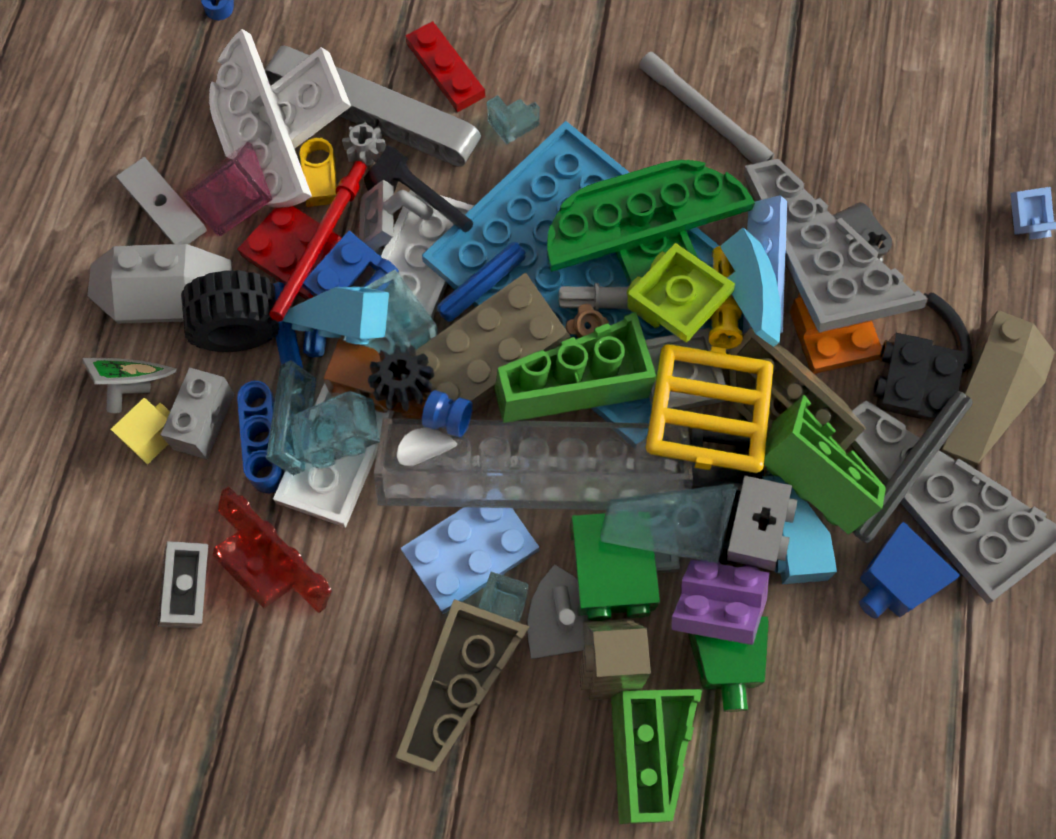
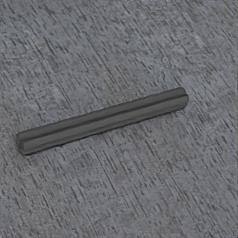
(916, 462)

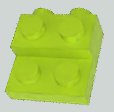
(678, 292)

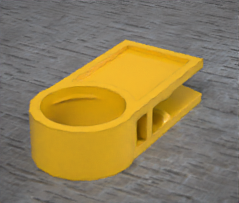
(321, 176)

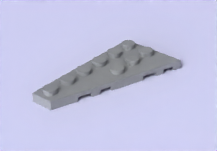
(829, 259)
(964, 512)

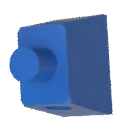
(903, 574)

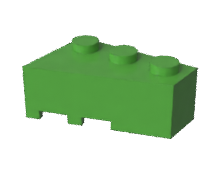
(821, 470)
(650, 751)

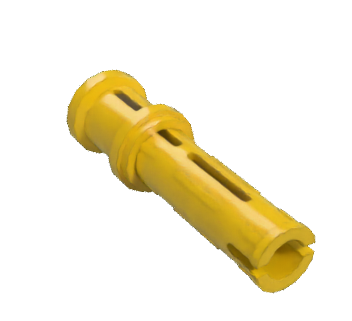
(727, 315)

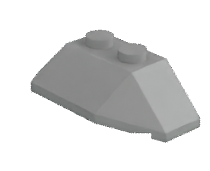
(148, 280)

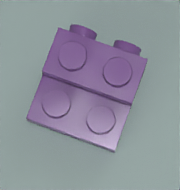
(721, 601)

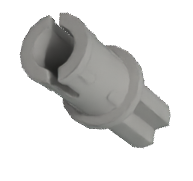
(596, 296)

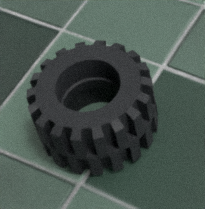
(229, 311)

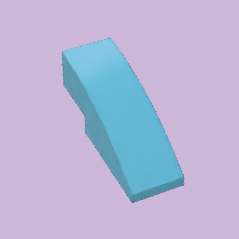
(754, 285)

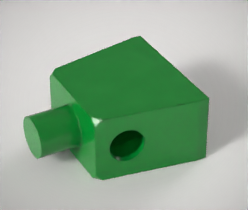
(731, 665)

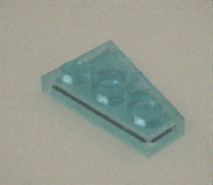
(673, 523)

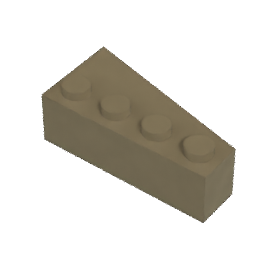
(614, 658)

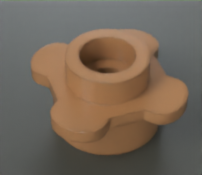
(584, 315)

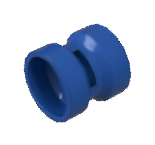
(445, 413)

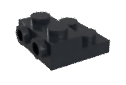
(917, 376)

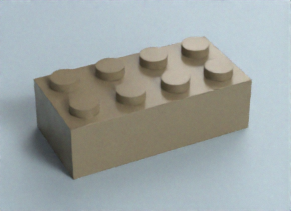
(492, 335)

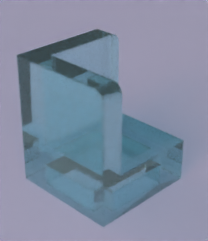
(512, 120)
(504, 596)

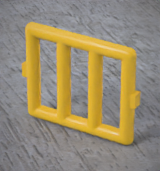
(705, 457)

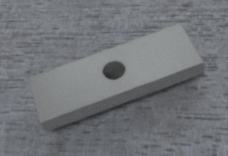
(161, 203)

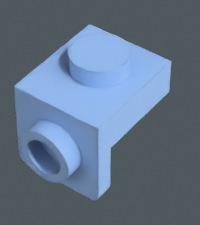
(1033, 212)

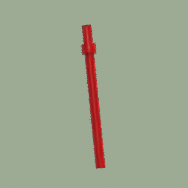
(345, 192)

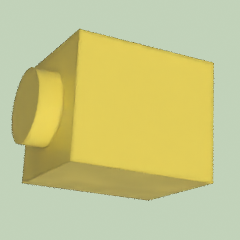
(142, 429)

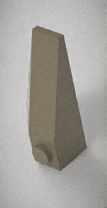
(1002, 380)

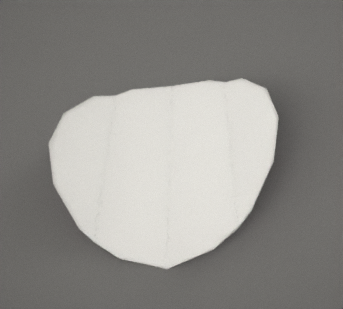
(422, 445)

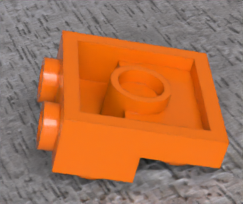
(834, 347)

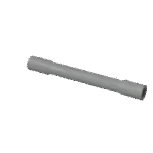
(666, 77)

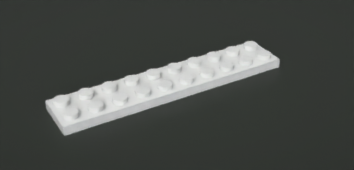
(334, 490)

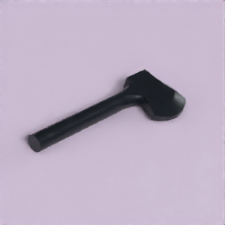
(393, 169)

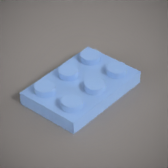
(464, 549)

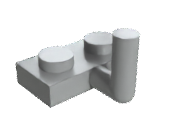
(378, 209)

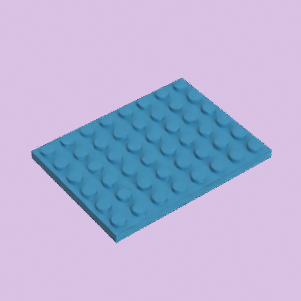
(522, 212)

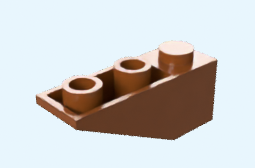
(350, 372)

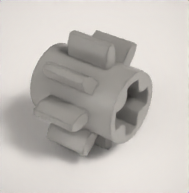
(364, 144)

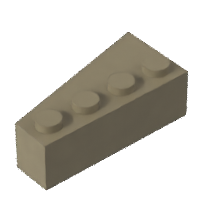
(461, 672)

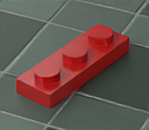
(445, 66)

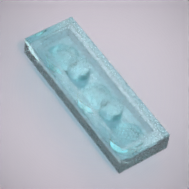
(293, 395)

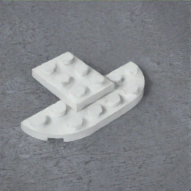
(276, 115)

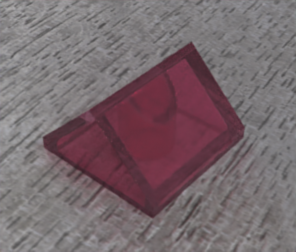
(230, 190)

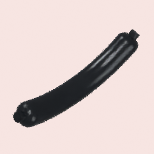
(955, 324)

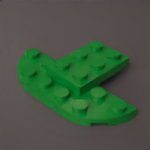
(642, 214)

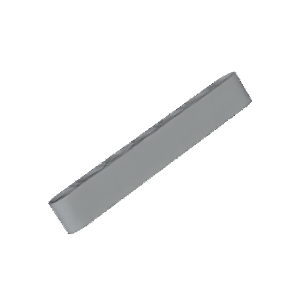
(393, 113)

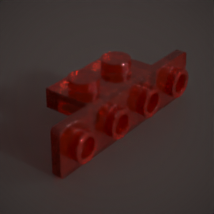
(263, 560)

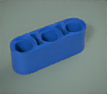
(251, 423)

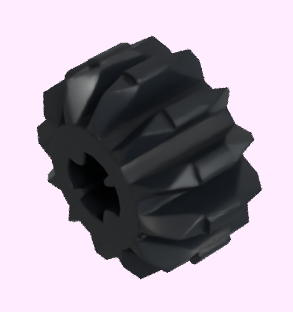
(395, 365)

